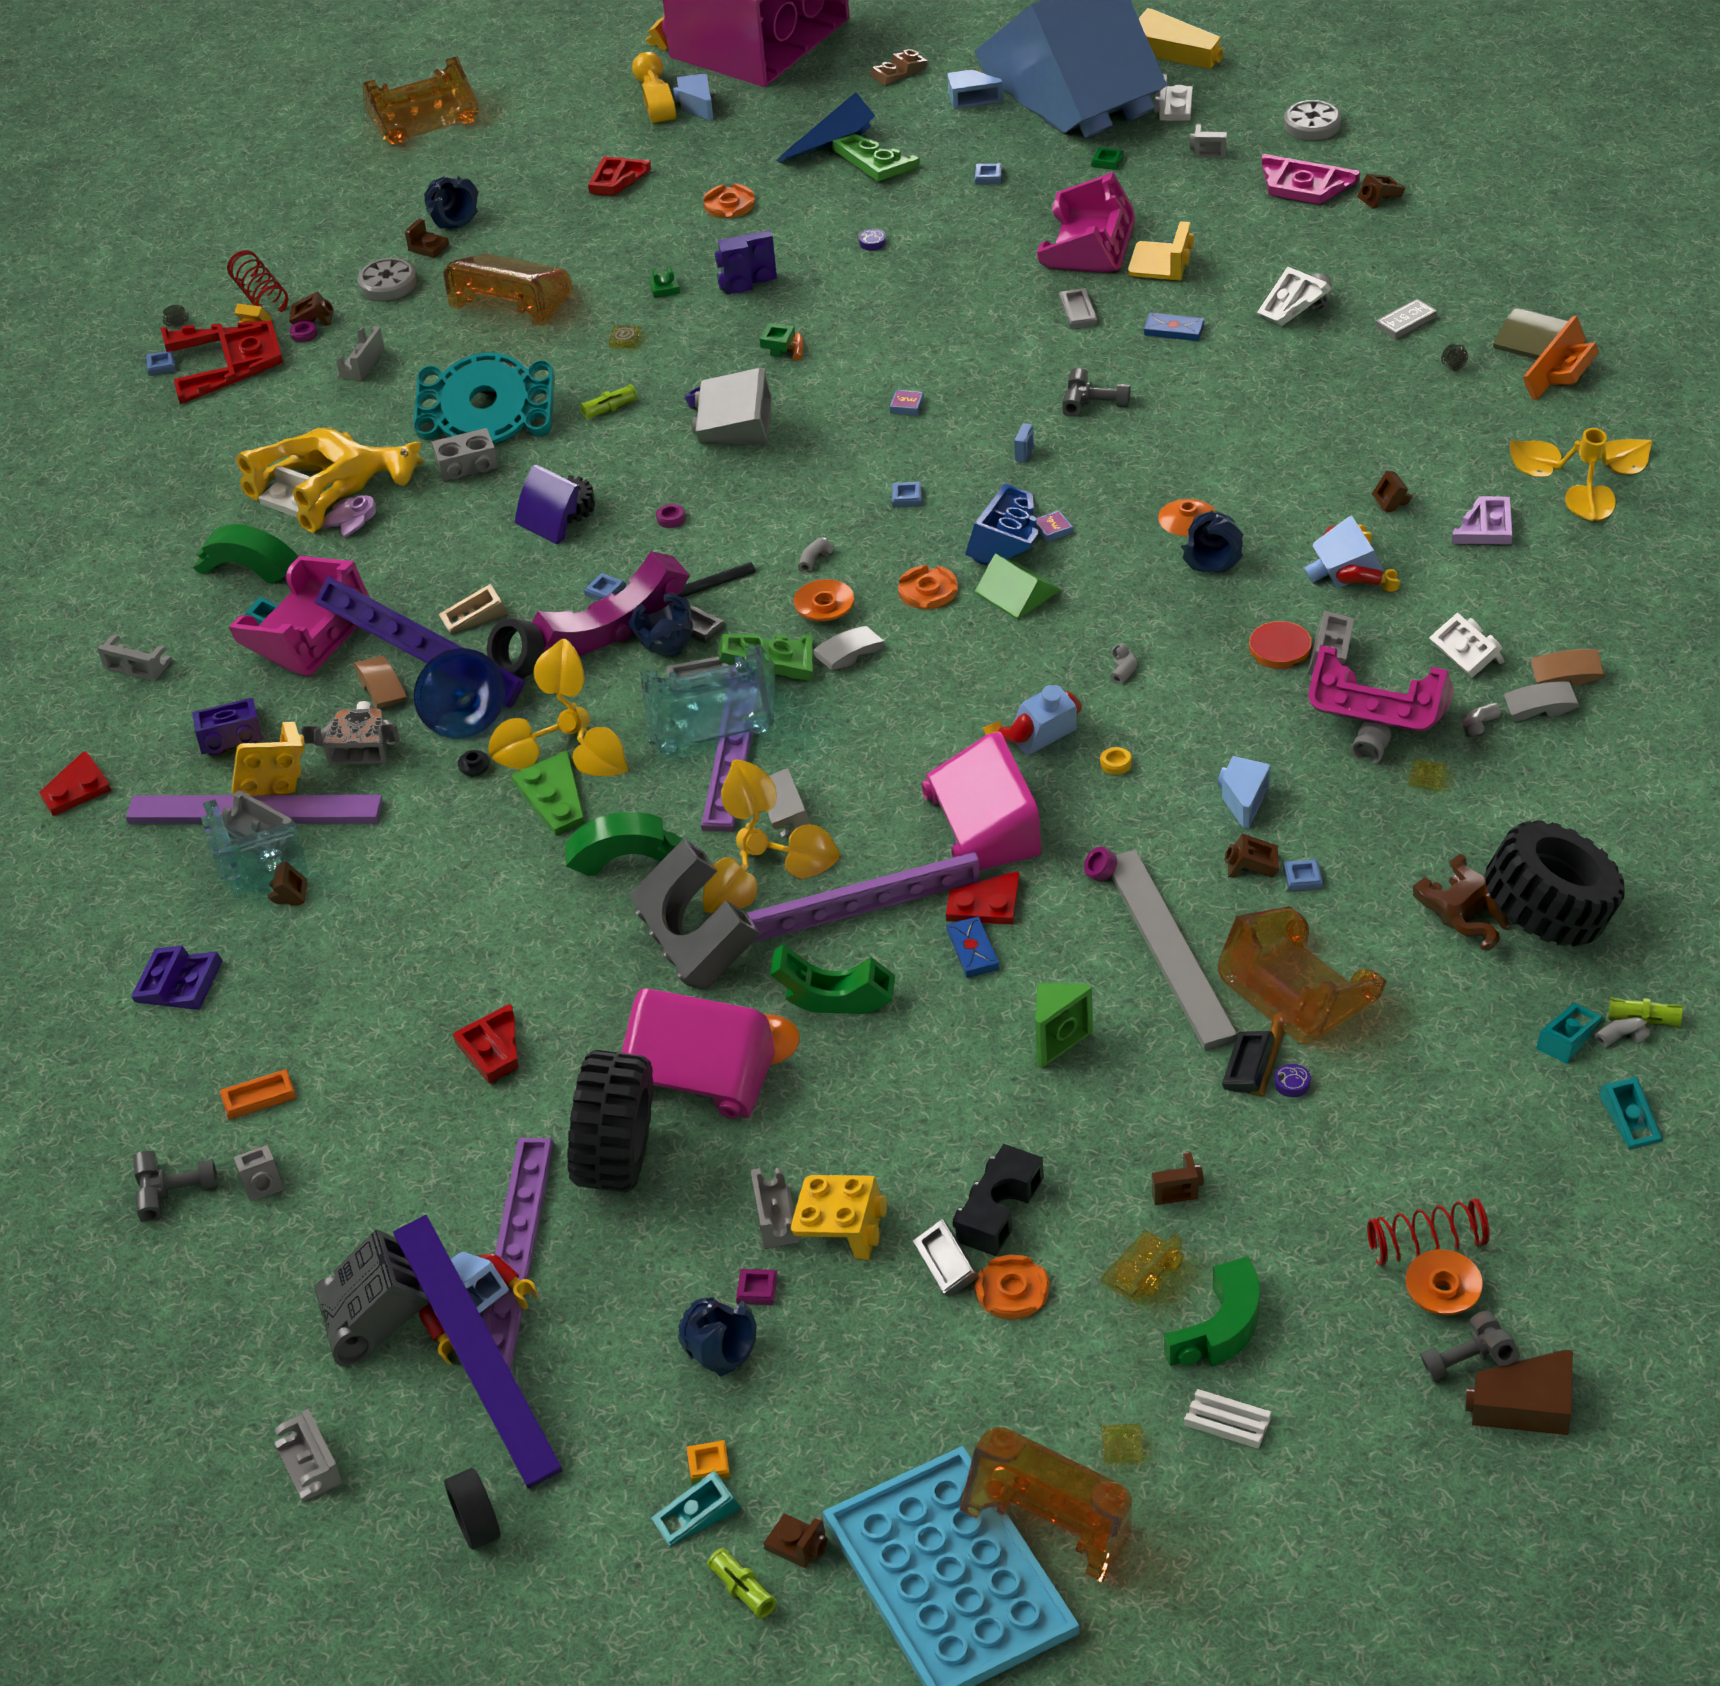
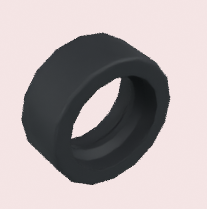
(531, 650)
(472, 1508)

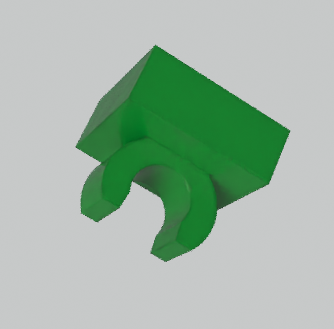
(664, 284)
(777, 338)

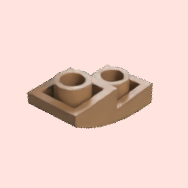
(902, 65)
(1575, 665)
(380, 681)

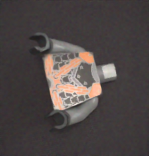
(355, 736)

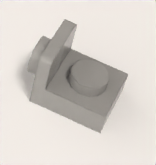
(1208, 143)
(258, 1173)

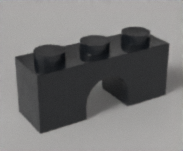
(1007, 1175)

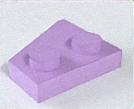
(1486, 523)

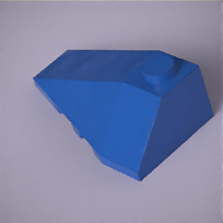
(847, 119)
(1004, 526)

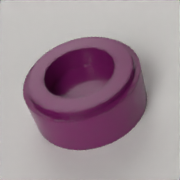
(303, 331)
(670, 515)
(1100, 864)

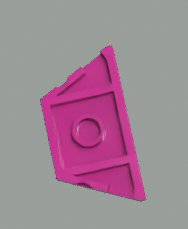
(1305, 179)

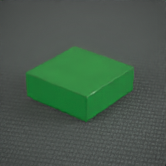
(1107, 158)

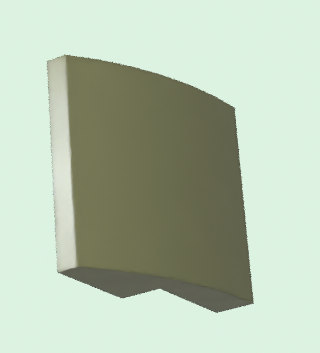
(1527, 333)

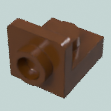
(1377, 187)
(424, 242)
(311, 308)
(1252, 854)
(1177, 1184)
(797, 1540)

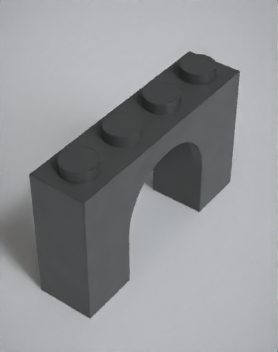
(662, 903)

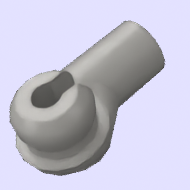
(810, 553)
(1125, 663)
(1619, 1028)

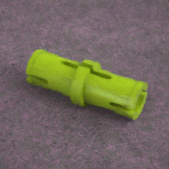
(608, 401)
(1649, 1011)
(756, 1598)

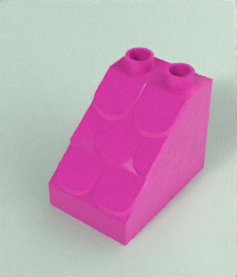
(749, 37)

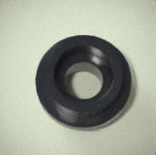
(473, 763)

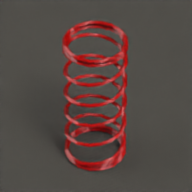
(241, 285)
(1374, 1227)

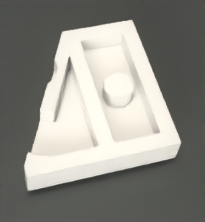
(1291, 296)

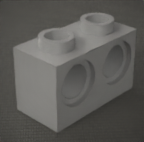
(464, 454)

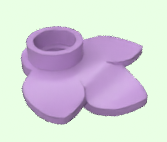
(350, 514)

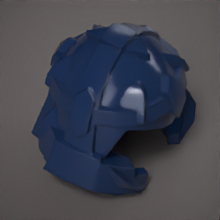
(451, 201)
(1213, 543)
(665, 630)
(717, 1334)

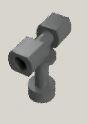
(1080, 391)
(155, 1183)
(1486, 1339)

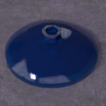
(450, 679)

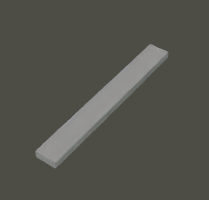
(1172, 952)

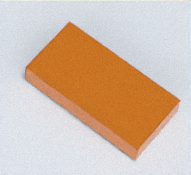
(257, 1094)

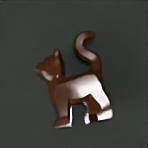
(1462, 901)

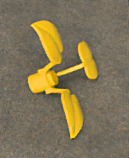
(1588, 501)
(561, 673)
(745, 794)

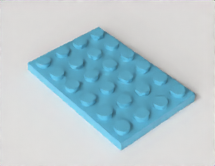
(949, 1585)

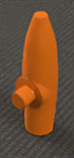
(797, 347)

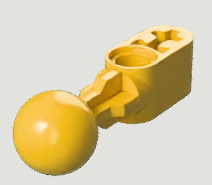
(657, 95)

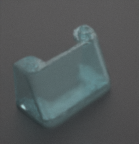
(710, 702)

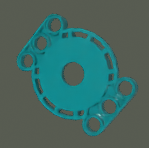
(509, 413)

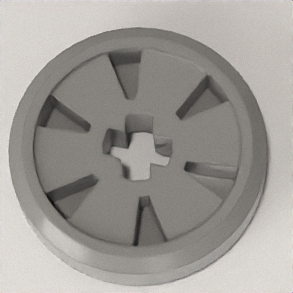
(1312, 120)
(387, 279)

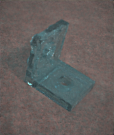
(243, 857)

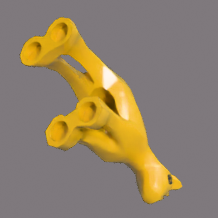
(340, 463)

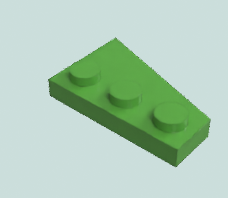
(873, 160)
(789, 656)
(552, 792)

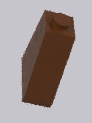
(1525, 1395)

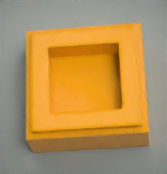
(707, 1458)

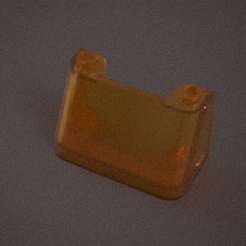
(422, 104)
(534, 286)
(1278, 975)
(1054, 1487)

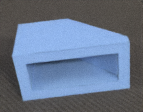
(973, 88)
(694, 95)
(1244, 787)

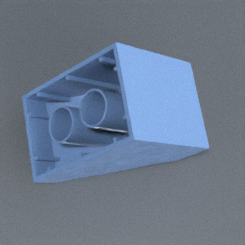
(1076, 63)

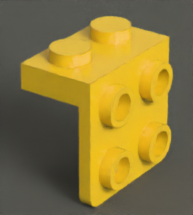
(1163, 259)
(269, 766)
(841, 1208)

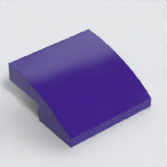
(546, 504)
(165, 972)

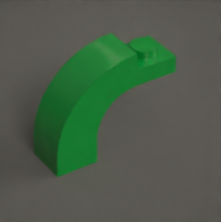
(249, 547)
(616, 836)
(827, 991)
(1229, 1328)

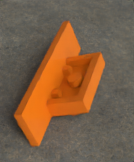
(1561, 361)

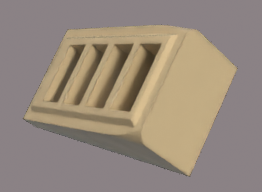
(489, 608)

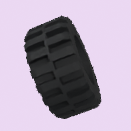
(1554, 883)
(610, 1121)

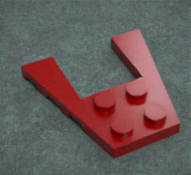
(246, 349)

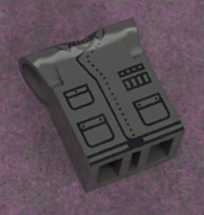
(368, 1298)

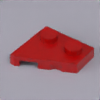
(616, 174)
(74, 785)
(989, 900)
(491, 1043)

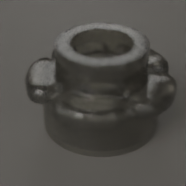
(175, 315)
(1454, 357)

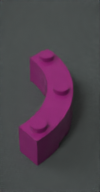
(609, 617)

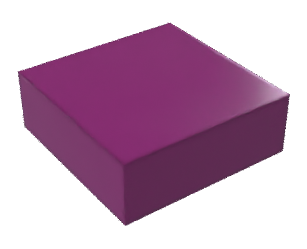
(757, 1286)

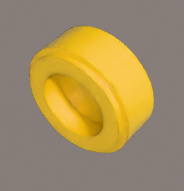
(1115, 760)

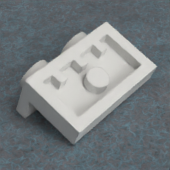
(1174, 102)
(280, 494)
(1466, 645)

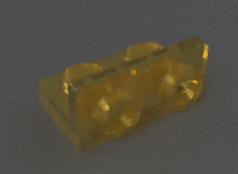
(1143, 1266)

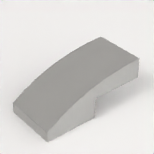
(844, 648)
(1532, 700)

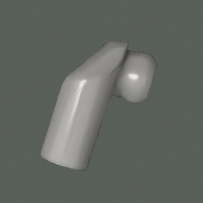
(1479, 715)

